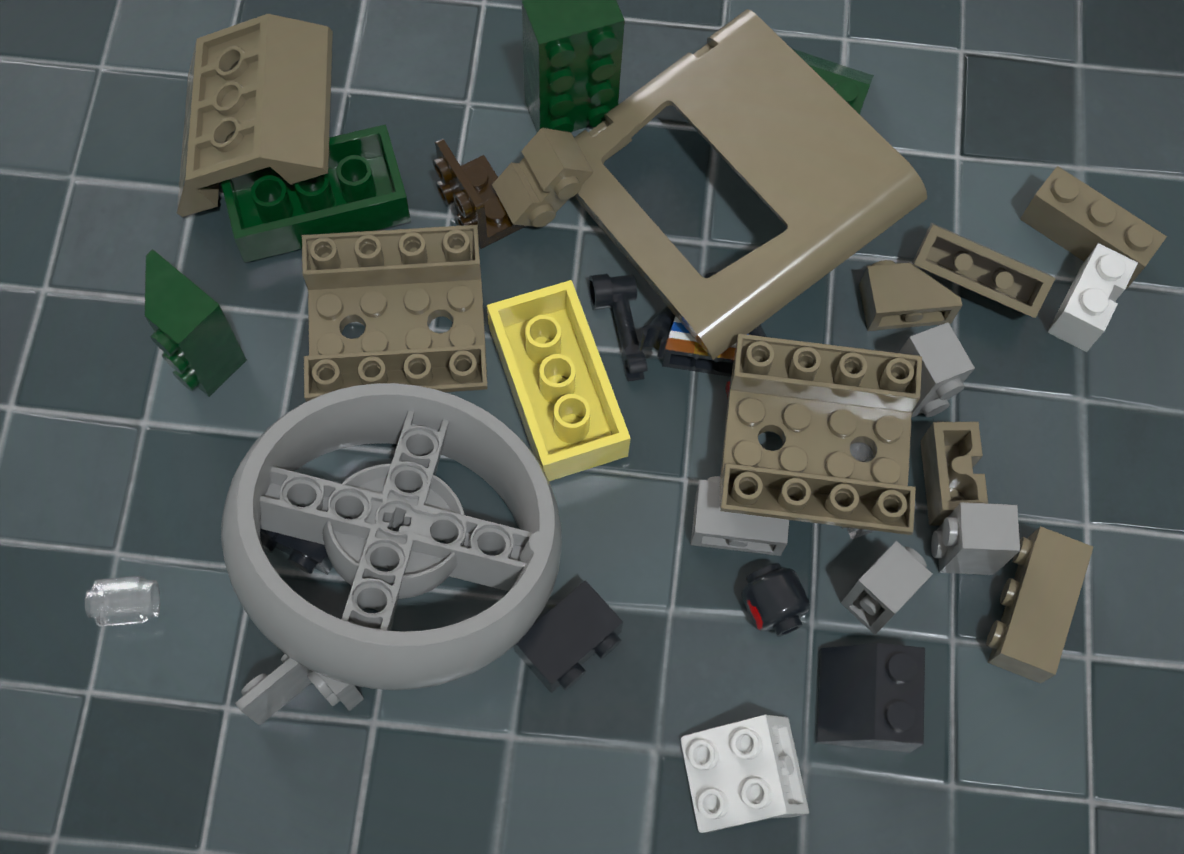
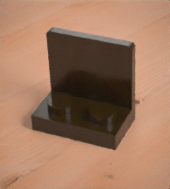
(472, 195)

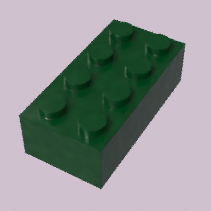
(571, 61)
(355, 195)

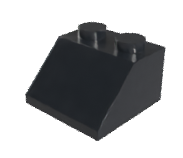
(871, 696)

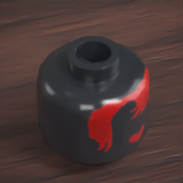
(775, 599)

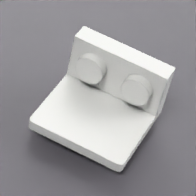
(744, 773)

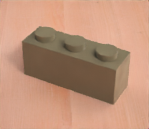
(1082, 218)
(983, 270)
(1039, 605)

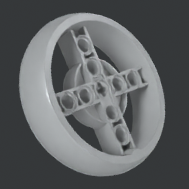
(392, 533)

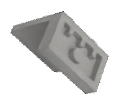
(269, 693)

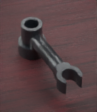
(616, 294)

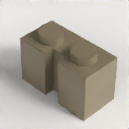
(543, 179)
(948, 463)

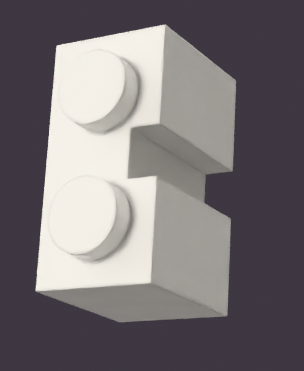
(1092, 297)

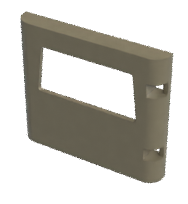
(789, 143)

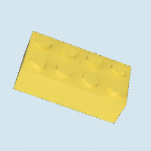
(558, 380)

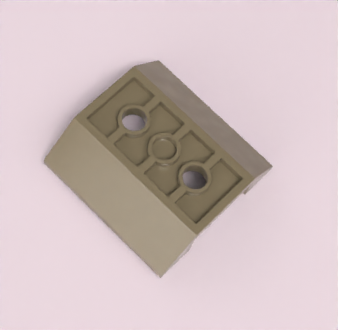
(270, 99)
(395, 289)
(820, 406)

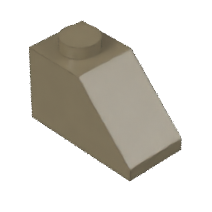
(904, 297)

